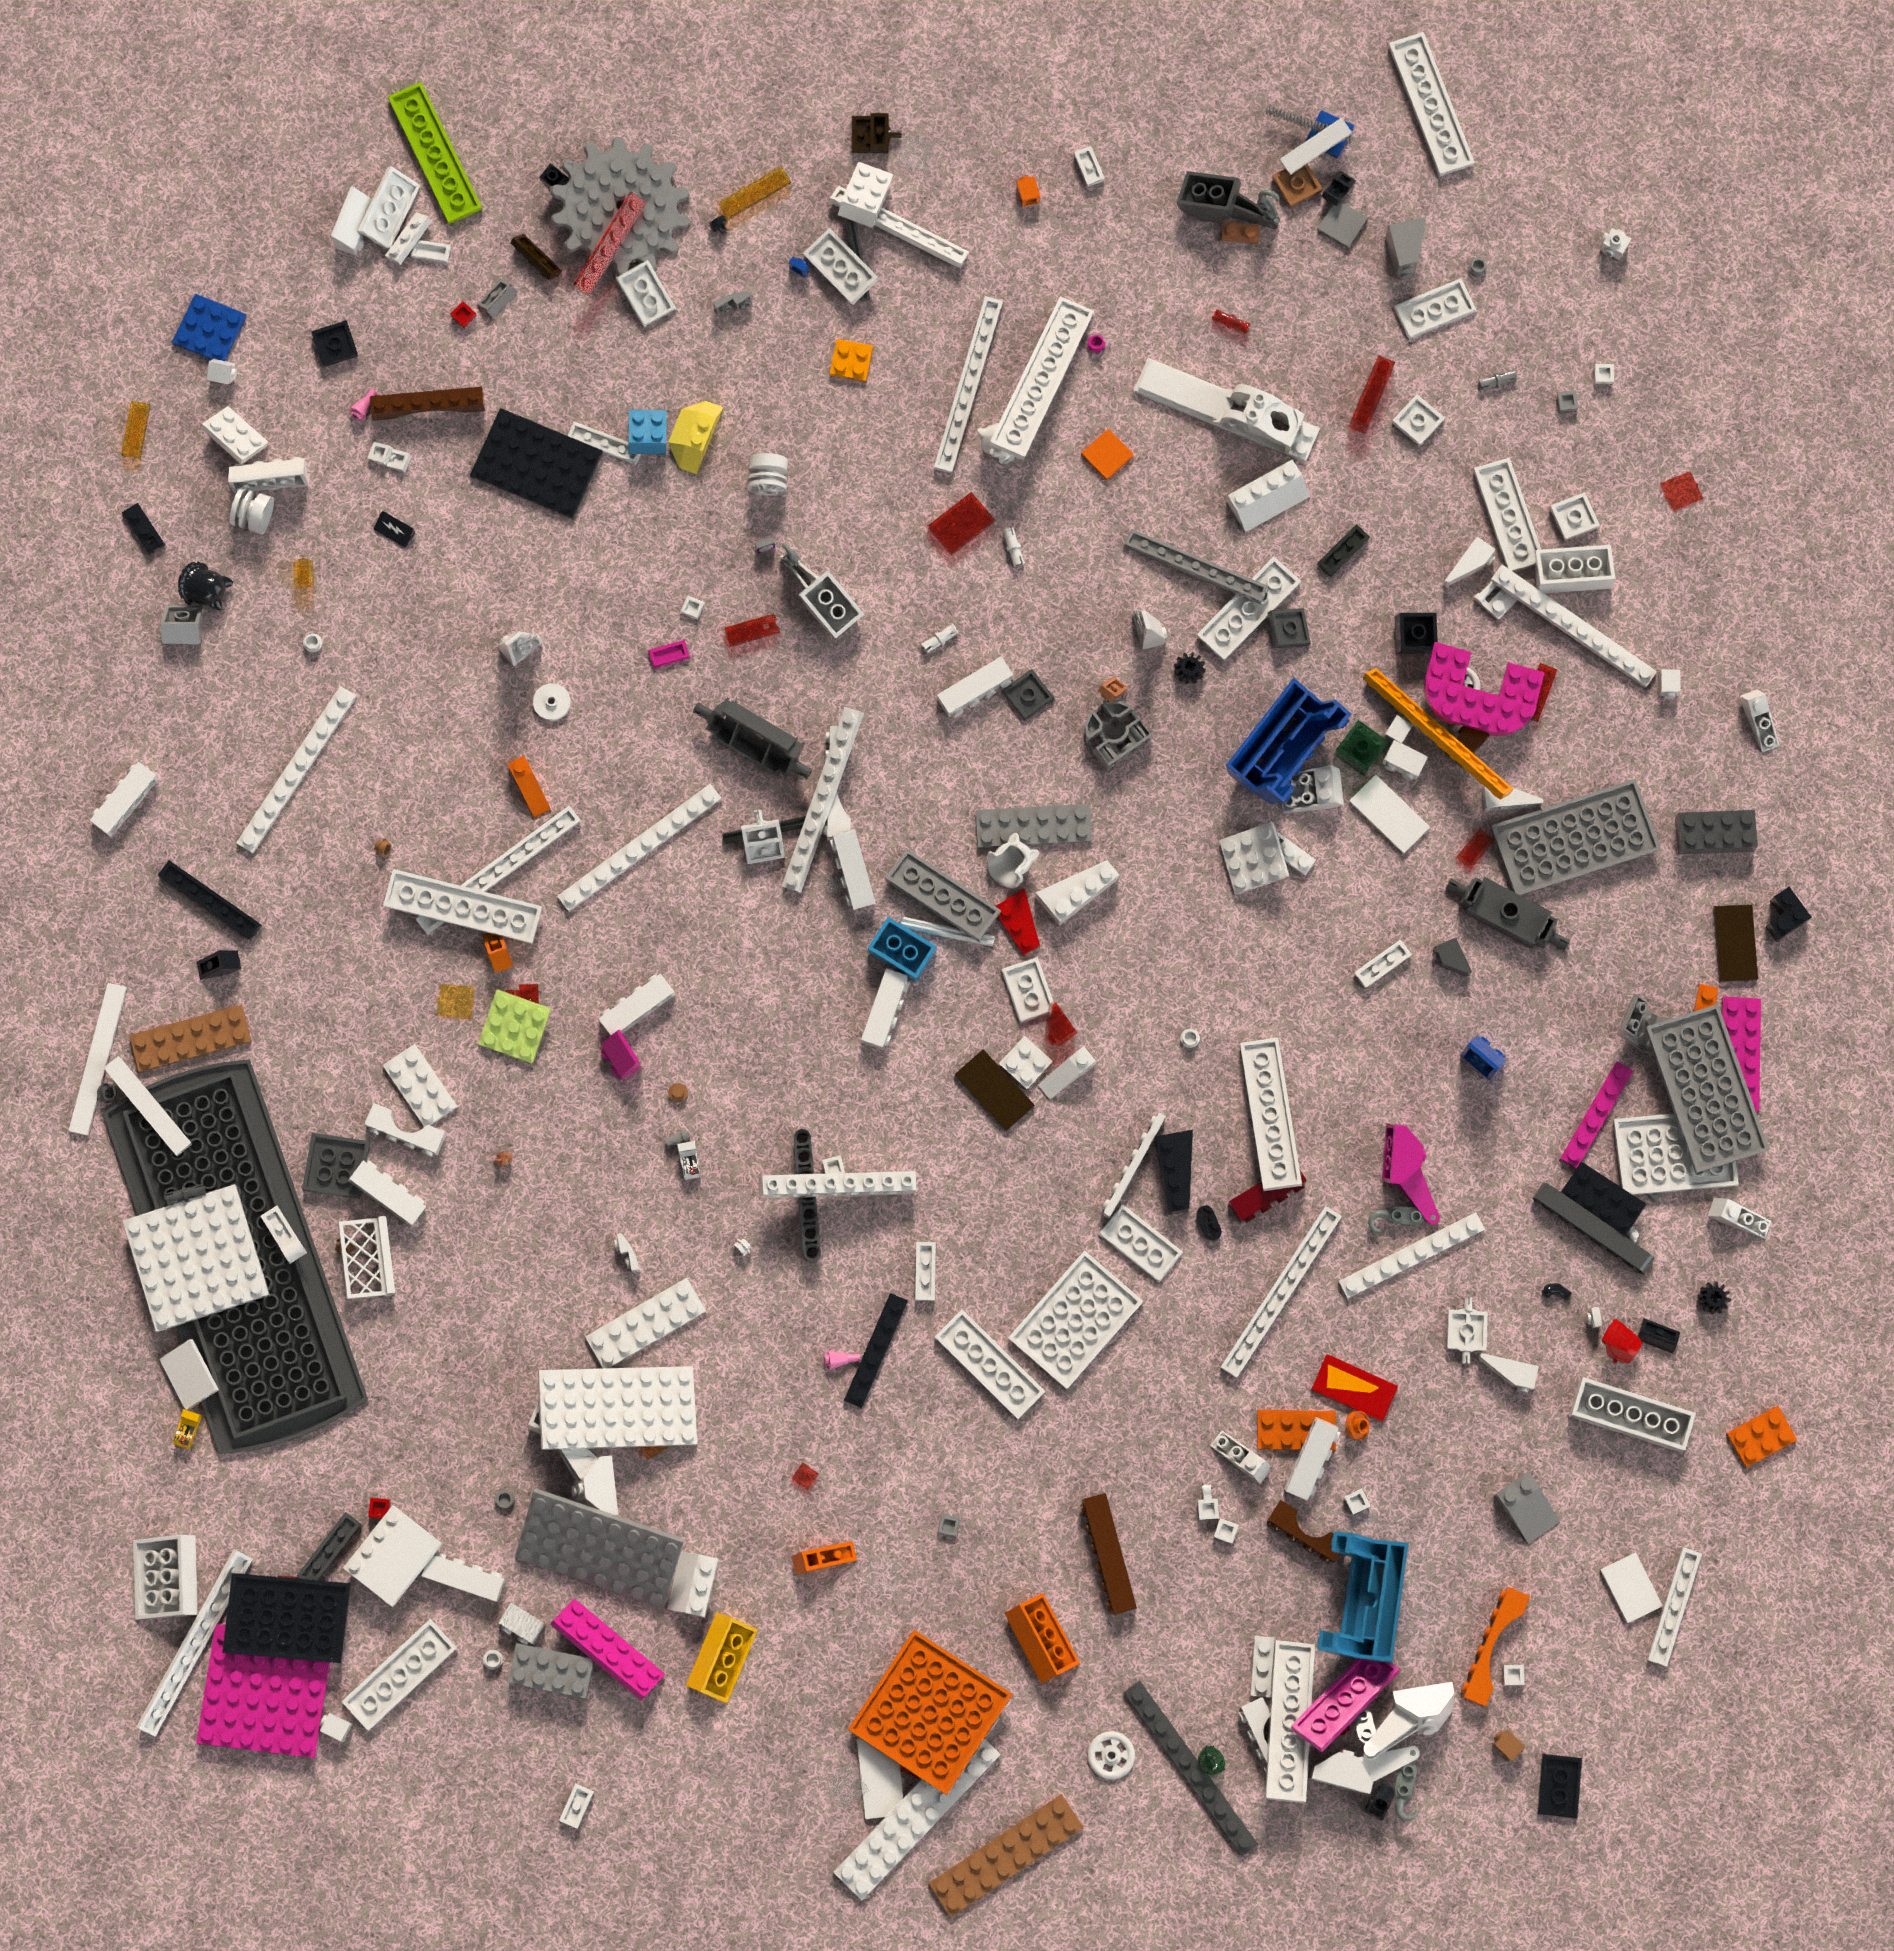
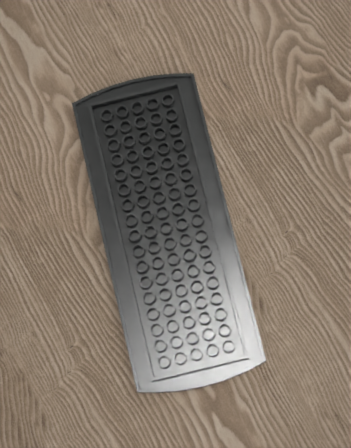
(278, 1358)

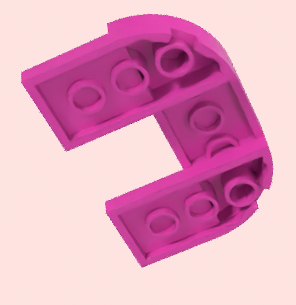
(1475, 708)

